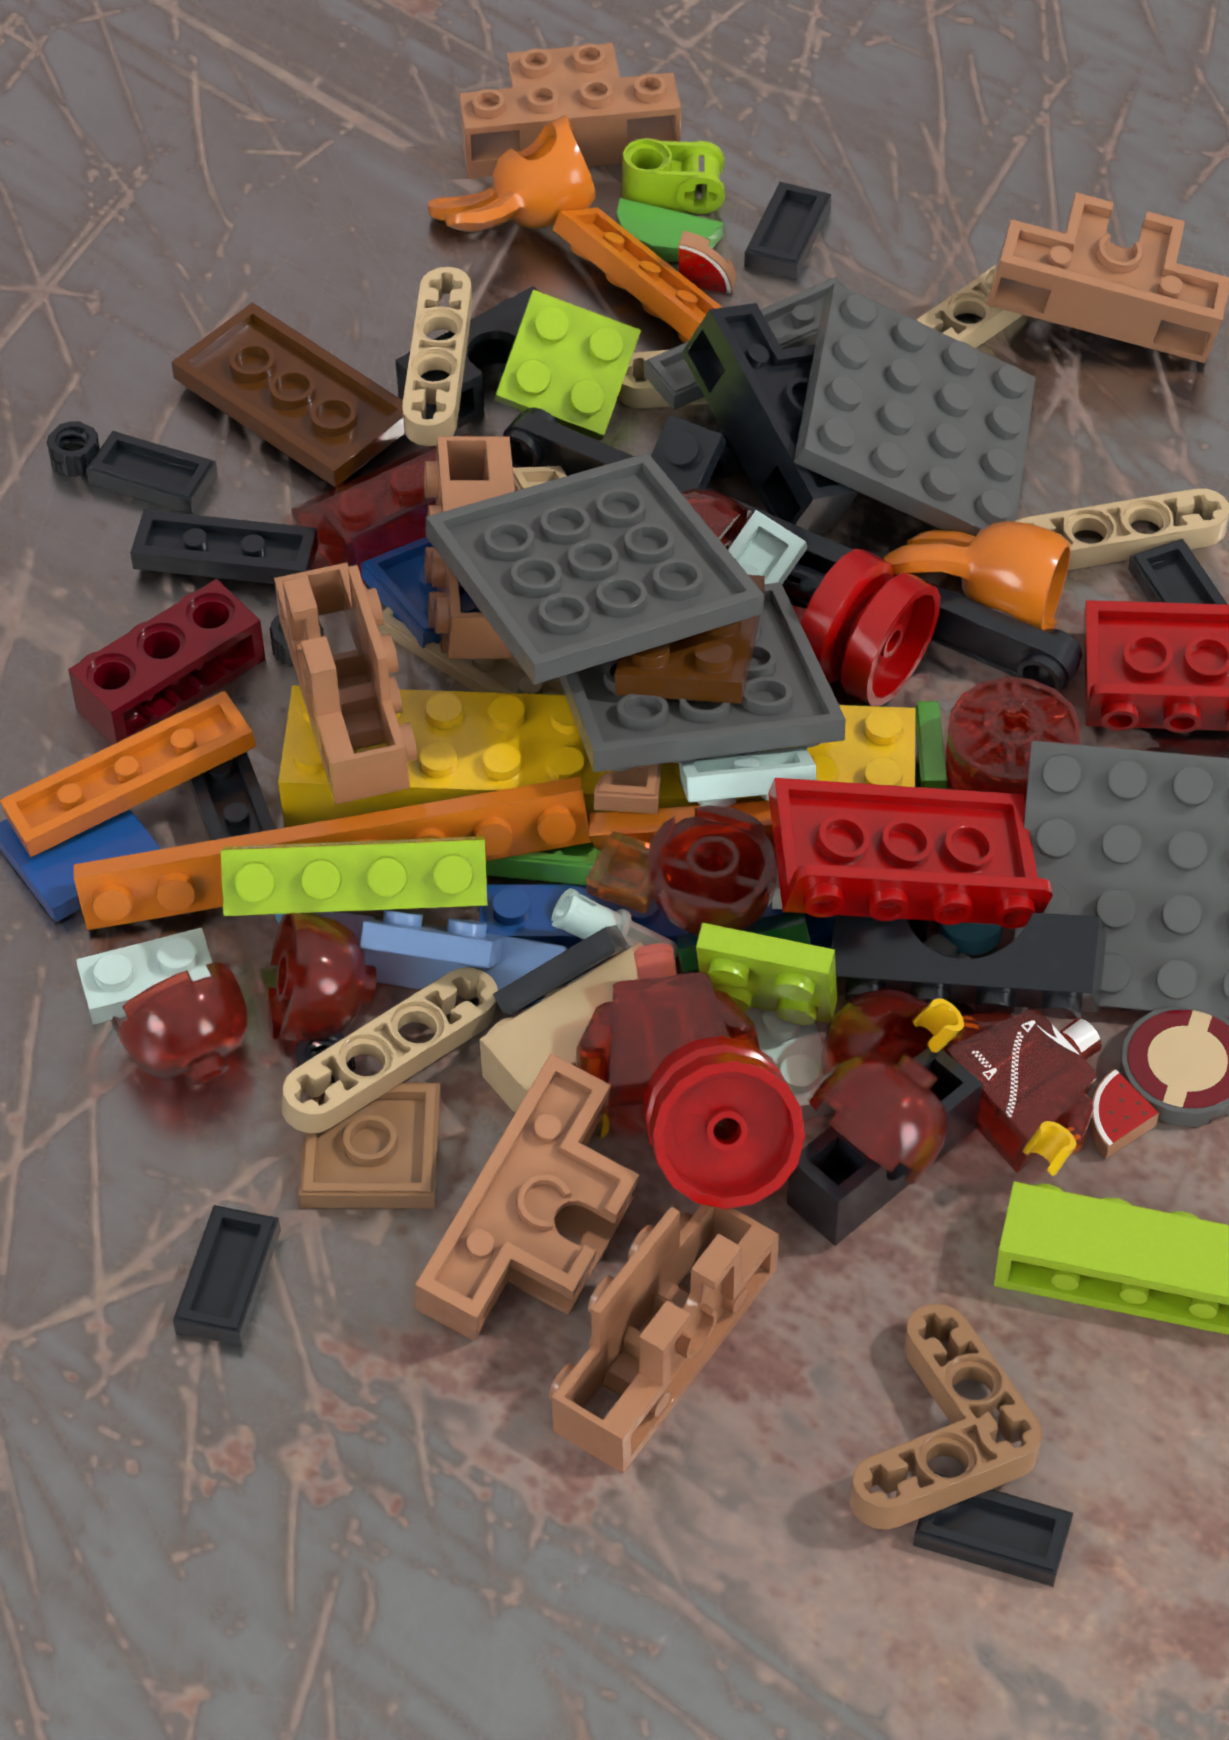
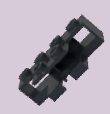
(760, 405)

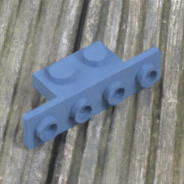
(421, 953)

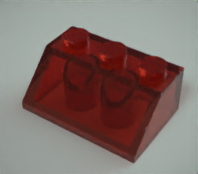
(371, 511)

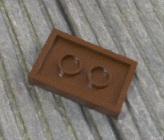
(695, 668)

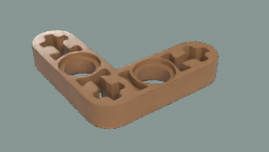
(967, 1438)

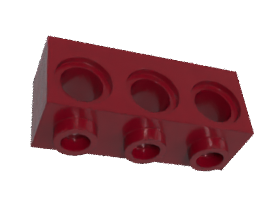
(167, 663)

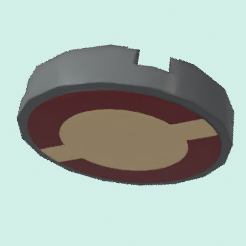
(1180, 1063)

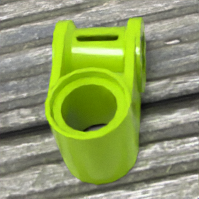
(668, 175)

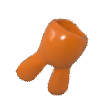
(527, 186)
(1002, 567)

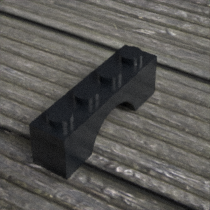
(1048, 966)

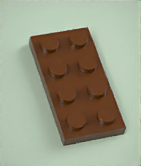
(292, 393)

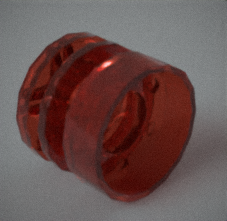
(994, 733)

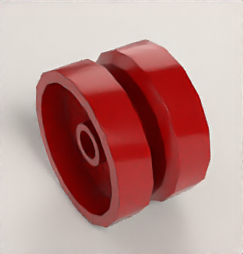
(870, 625)
(759, 1127)

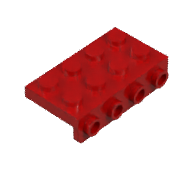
(1156, 665)
(904, 853)

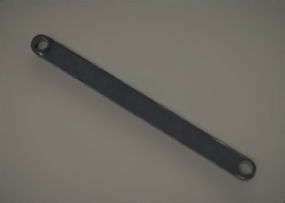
(962, 623)

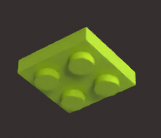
(567, 364)
(770, 973)

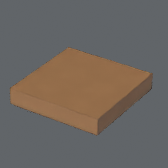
(376, 1155)

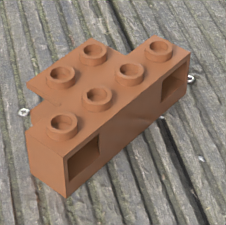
(575, 83)
(1108, 288)
(462, 474)
(349, 692)
(535, 1210)
(656, 1334)

